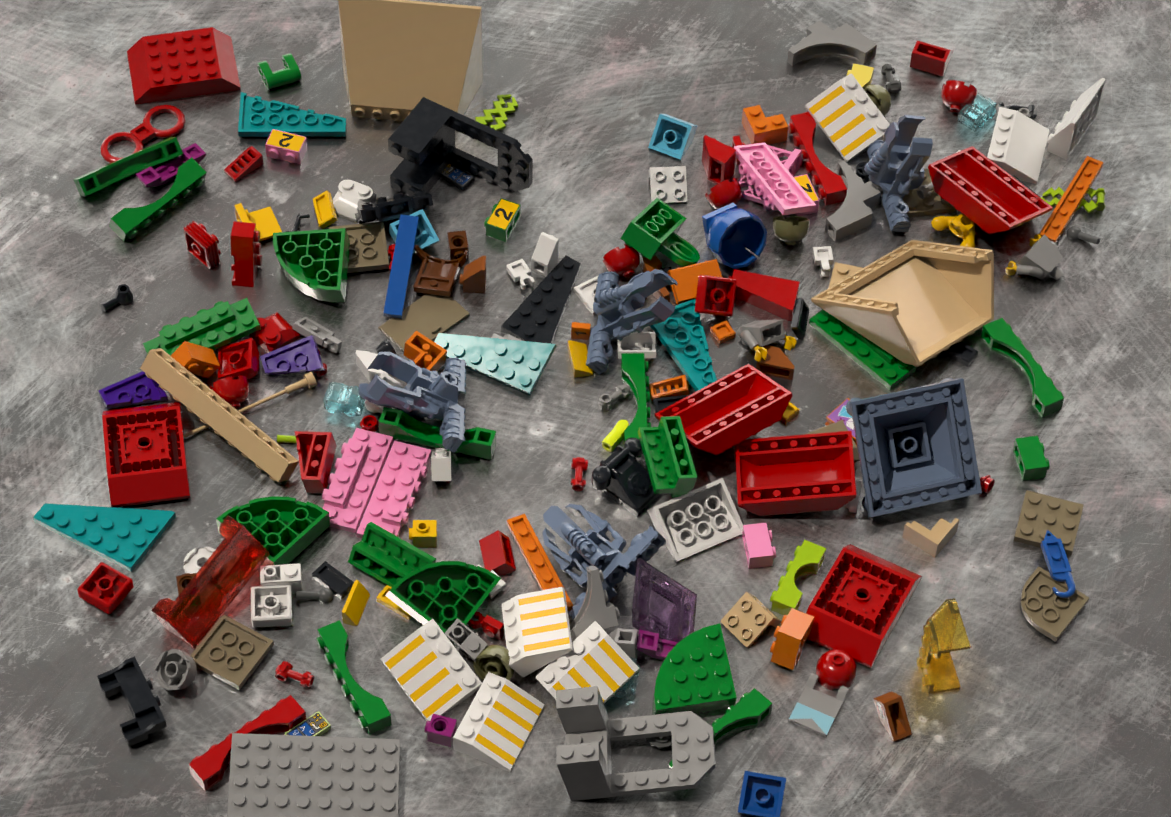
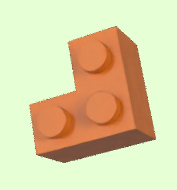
(762, 128)
(424, 352)
(196, 359)
(791, 638)

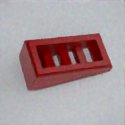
(251, 155)

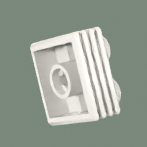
(263, 597)

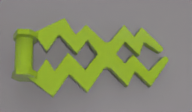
(498, 111)
(1089, 207)

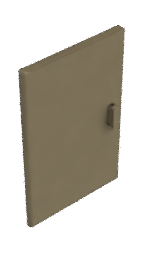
(427, 316)

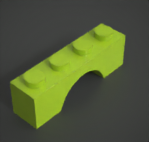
(807, 561)

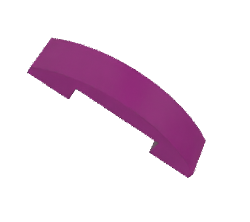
(168, 171)
(652, 645)

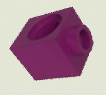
(441, 737)

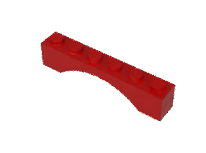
(829, 184)
(211, 765)

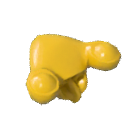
(959, 226)

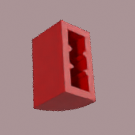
(497, 553)

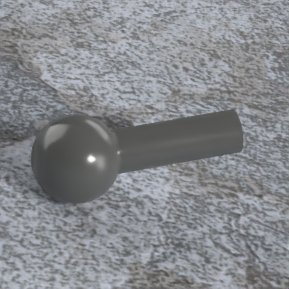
(1075, 233)
(325, 595)

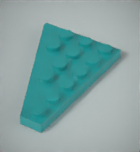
(110, 532)

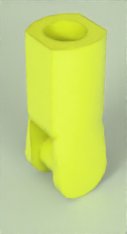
(615, 436)

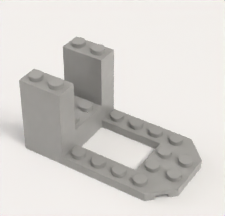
(586, 757)

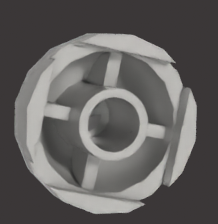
(175, 669)

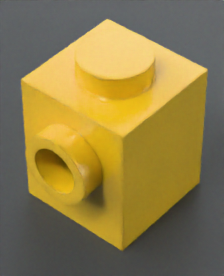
(424, 533)

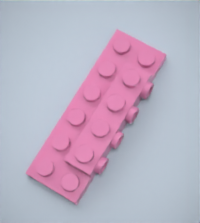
(772, 180)
(355, 478)
(396, 488)

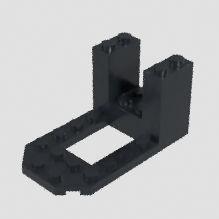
(428, 147)

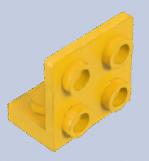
(264, 218)

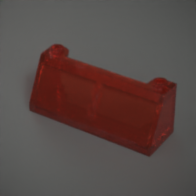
(213, 585)

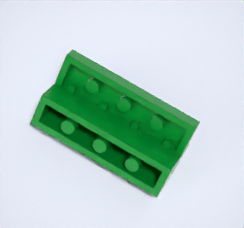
(668, 457)
(386, 555)

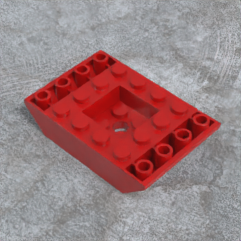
(151, 471)
(858, 623)

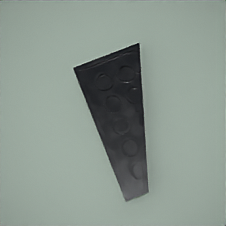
(543, 309)

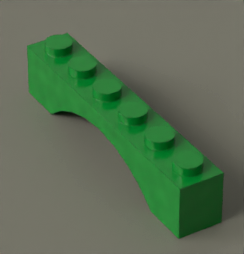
(127, 166)
(131, 220)
(1001, 339)
(633, 374)
(401, 426)
(370, 708)
(748, 712)

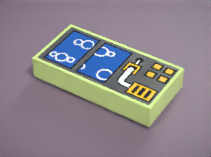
(312, 726)

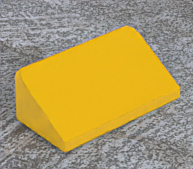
(578, 357)
(355, 604)

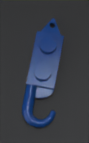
(1058, 563)

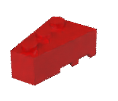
(246, 253)
(316, 458)

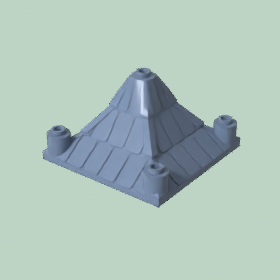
(915, 447)

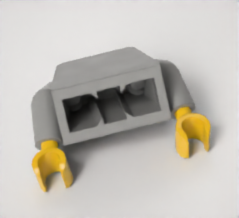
(1039, 260)
(763, 333)

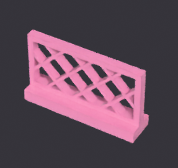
(792, 164)

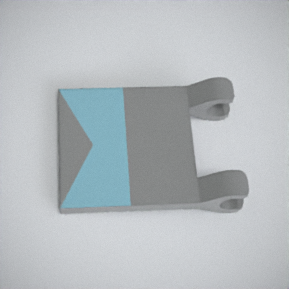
(816, 709)

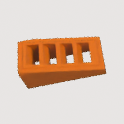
(679, 381)

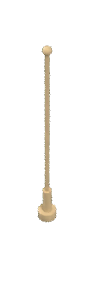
(309, 380)

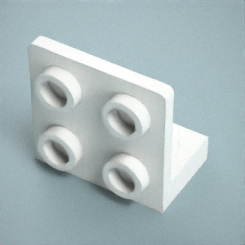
(668, 184)

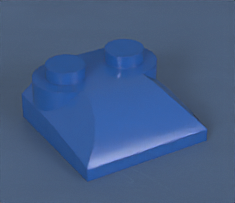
(761, 794)

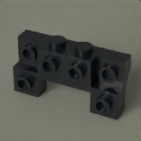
(388, 209)
(138, 695)

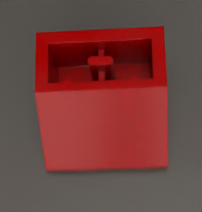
(930, 58)
(718, 160)

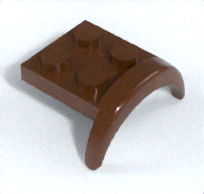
(436, 274)

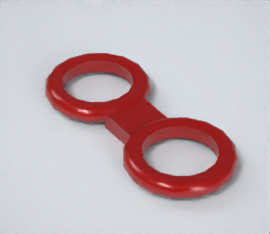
(145, 131)

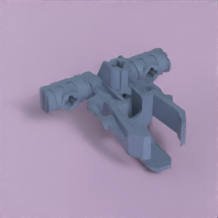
(898, 167)
(617, 312)
(424, 394)
(595, 549)

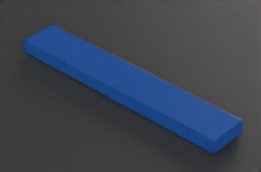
(401, 266)

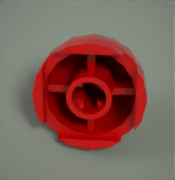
(957, 95)
(724, 194)
(622, 260)
(232, 391)
(836, 669)

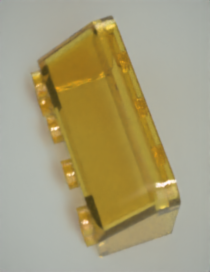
(942, 634)

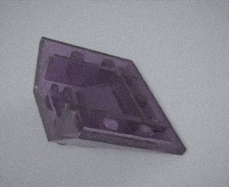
(662, 604)

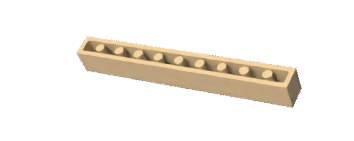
(219, 415)

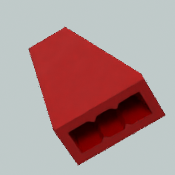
(767, 292)

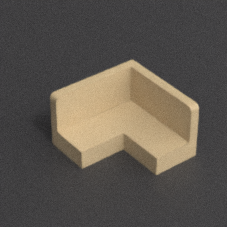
(931, 540)

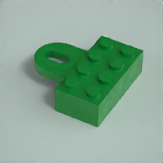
(657, 231)

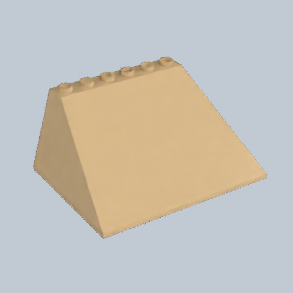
(409, 52)
(916, 298)

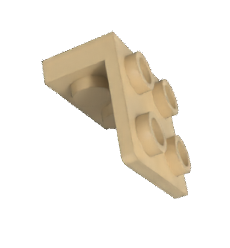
(749, 619)

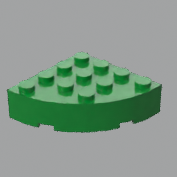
(315, 261)
(280, 525)
(443, 592)
(695, 675)

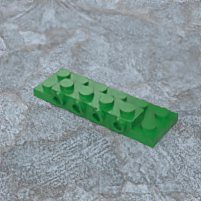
(208, 328)
(867, 354)

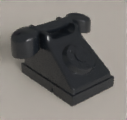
(625, 478)

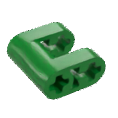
(280, 77)

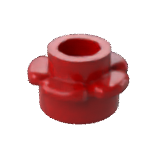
(369, 420)
(986, 483)

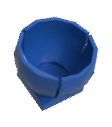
(731, 232)

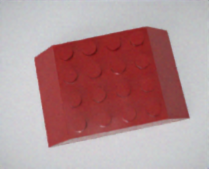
(182, 65)
(985, 191)
(730, 409)
(795, 473)

